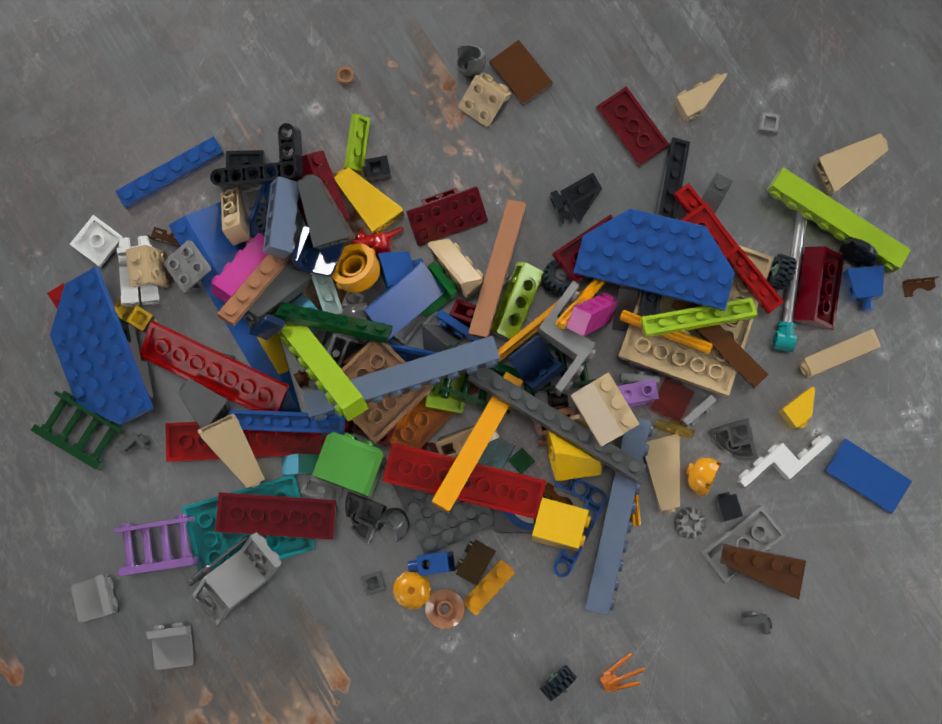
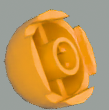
(702, 475)
(411, 590)

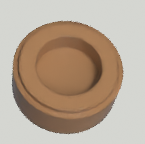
(345, 75)

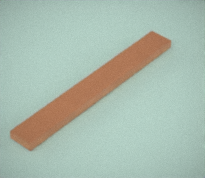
(497, 269)

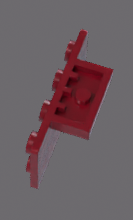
(446, 214)

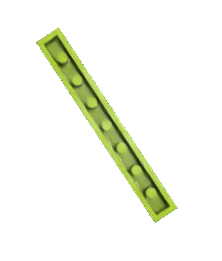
(835, 218)
(324, 370)

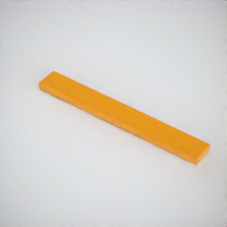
(472, 450)

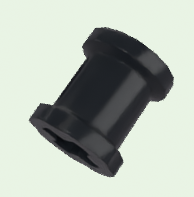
(554, 400)

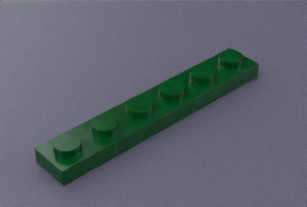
(334, 322)

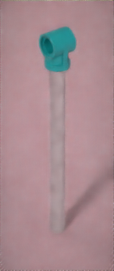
(784, 337)

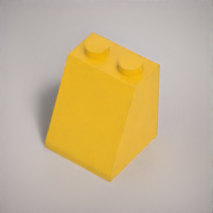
(569, 461)
(560, 525)

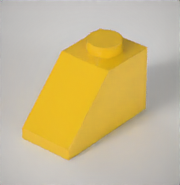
(799, 410)

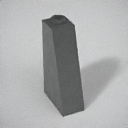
(323, 216)
(282, 289)

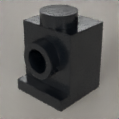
(377, 162)

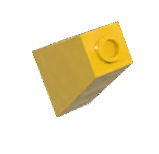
(370, 204)

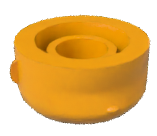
(356, 257)

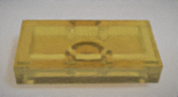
(674, 427)

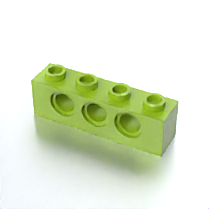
(514, 291)

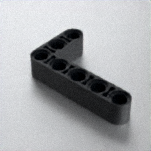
(265, 170)

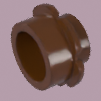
(301, 378)

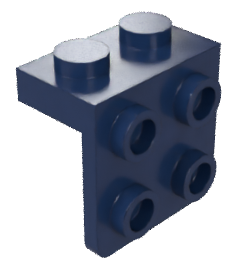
(313, 260)
(536, 364)

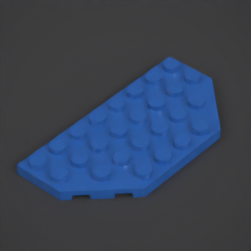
(657, 258)
(97, 351)

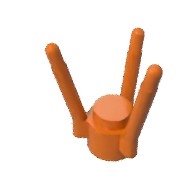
(611, 682)

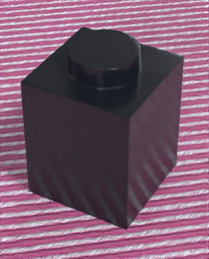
(728, 507)

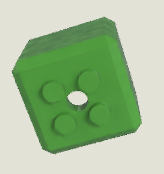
(350, 463)

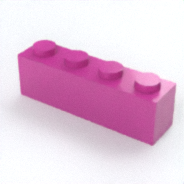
(237, 271)
(592, 314)

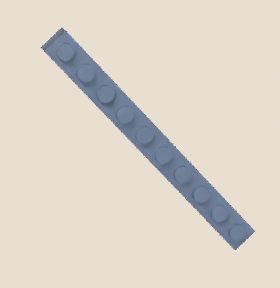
(412, 375)
(617, 524)

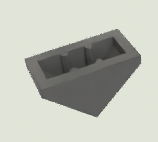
(438, 338)

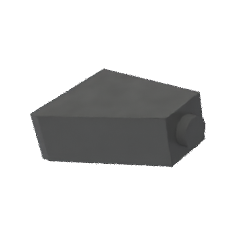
(203, 403)

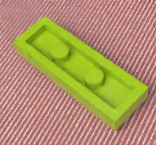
(357, 142)

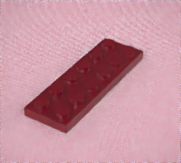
(276, 516)

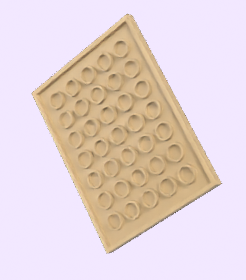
(685, 363)

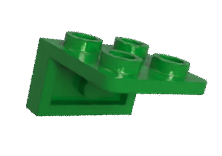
(448, 285)

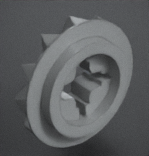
(682, 518)

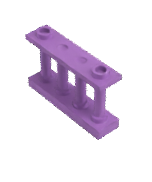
(638, 393)
(167, 561)

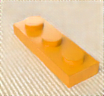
(488, 587)

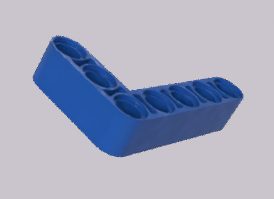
(595, 508)

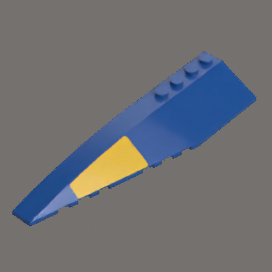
(206, 232)

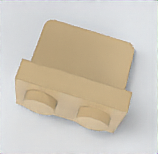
(484, 98)
(147, 267)

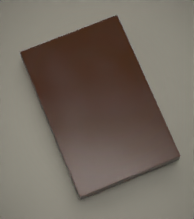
(520, 72)

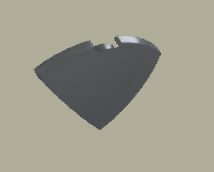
(736, 438)
(363, 515)

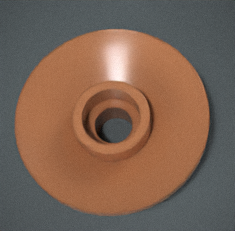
(439, 618)

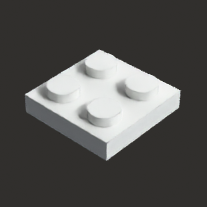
(96, 241)

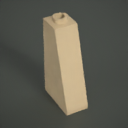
(847, 163)
(840, 353)
(231, 446)
(664, 471)

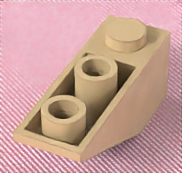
(693, 102)
(234, 218)
(454, 442)

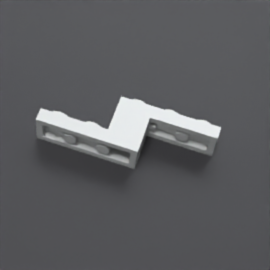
(783, 460)

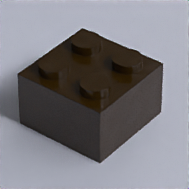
(475, 562)

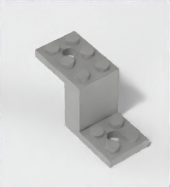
(567, 341)
(236, 578)

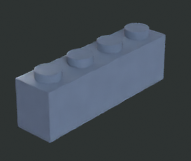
(281, 217)

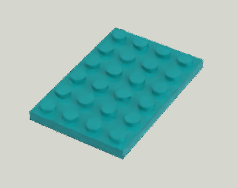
(212, 544)

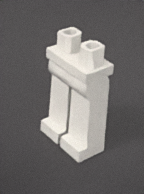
(130, 295)

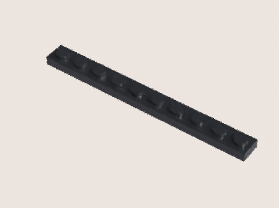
(667, 206)

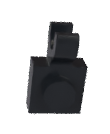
(558, 204)

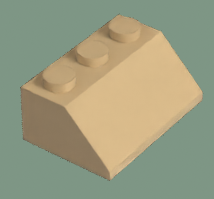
(457, 266)
(604, 409)

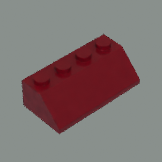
(317, 164)
(819, 287)

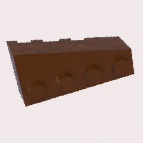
(772, 569)

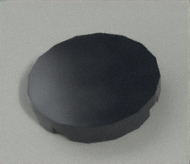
(858, 252)

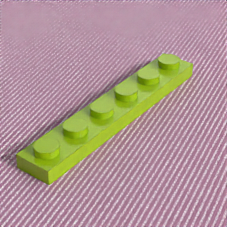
(697, 318)

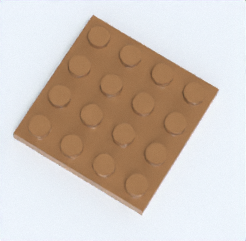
(385, 415)

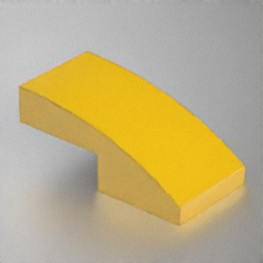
(133, 315)

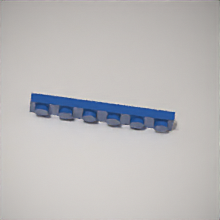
(169, 172)
(288, 422)

